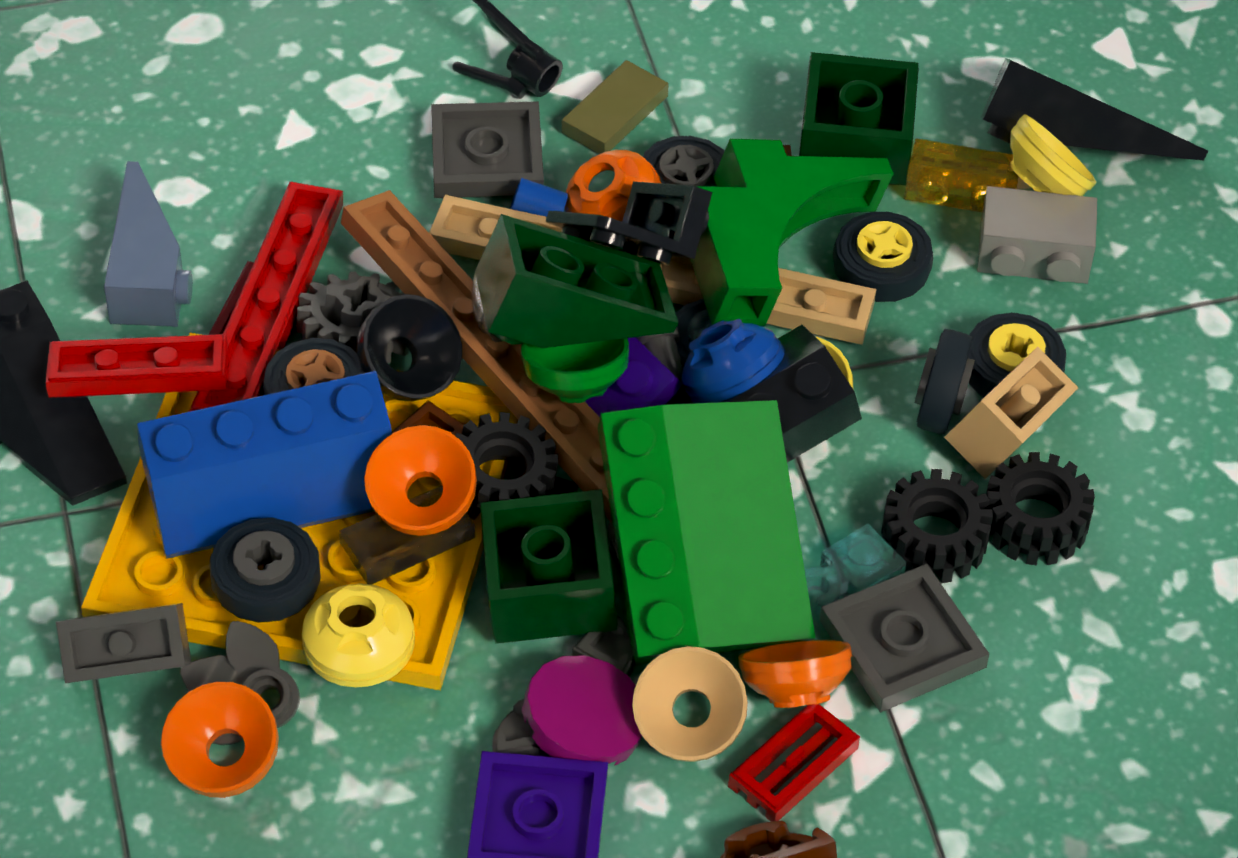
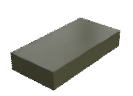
(615, 107)

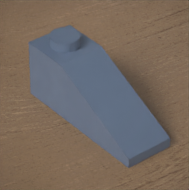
(145, 261)

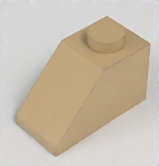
(1011, 412)

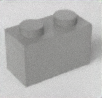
(1037, 235)

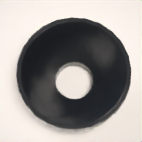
(428, 336)

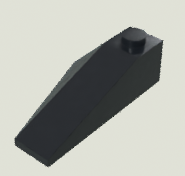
(1075, 117)
(55, 434)

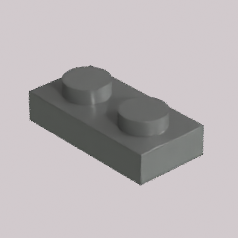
(123, 643)

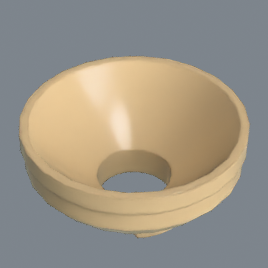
(681, 672)

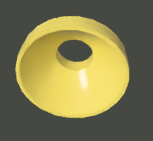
(1046, 161)
(363, 653)

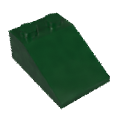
(567, 290)

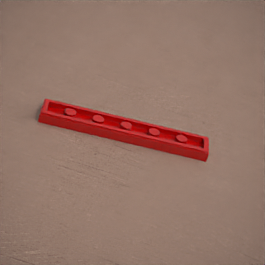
(273, 288)

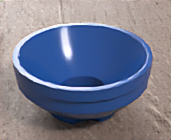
(729, 360)

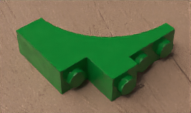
(760, 205)

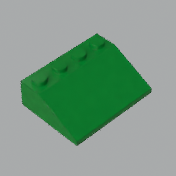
(704, 527)

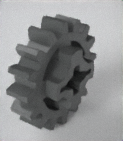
(342, 307)

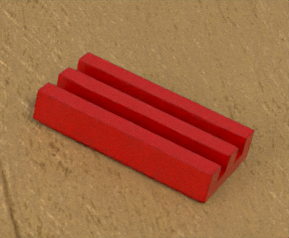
(762, 793)

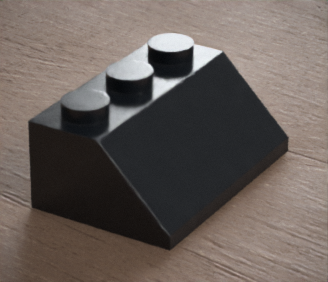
(809, 392)

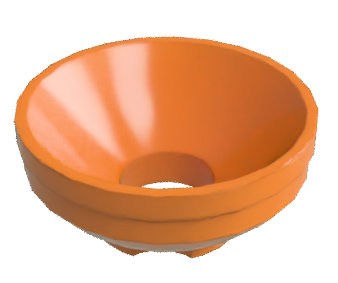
(612, 200)
(413, 455)
(796, 671)
(205, 716)

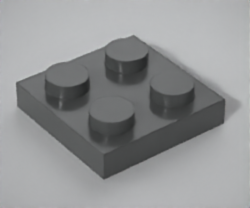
(485, 148)
(905, 637)

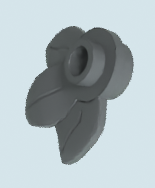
(251, 662)

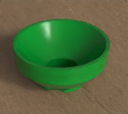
(576, 369)

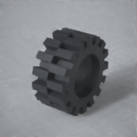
(514, 444)
(1042, 482)
(944, 500)

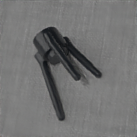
(529, 63)

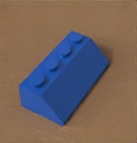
(263, 457)

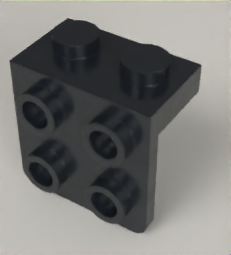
(656, 225)

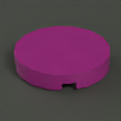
(582, 710)

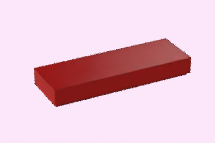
(137, 365)

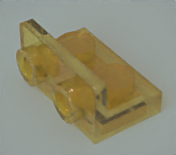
(956, 174)

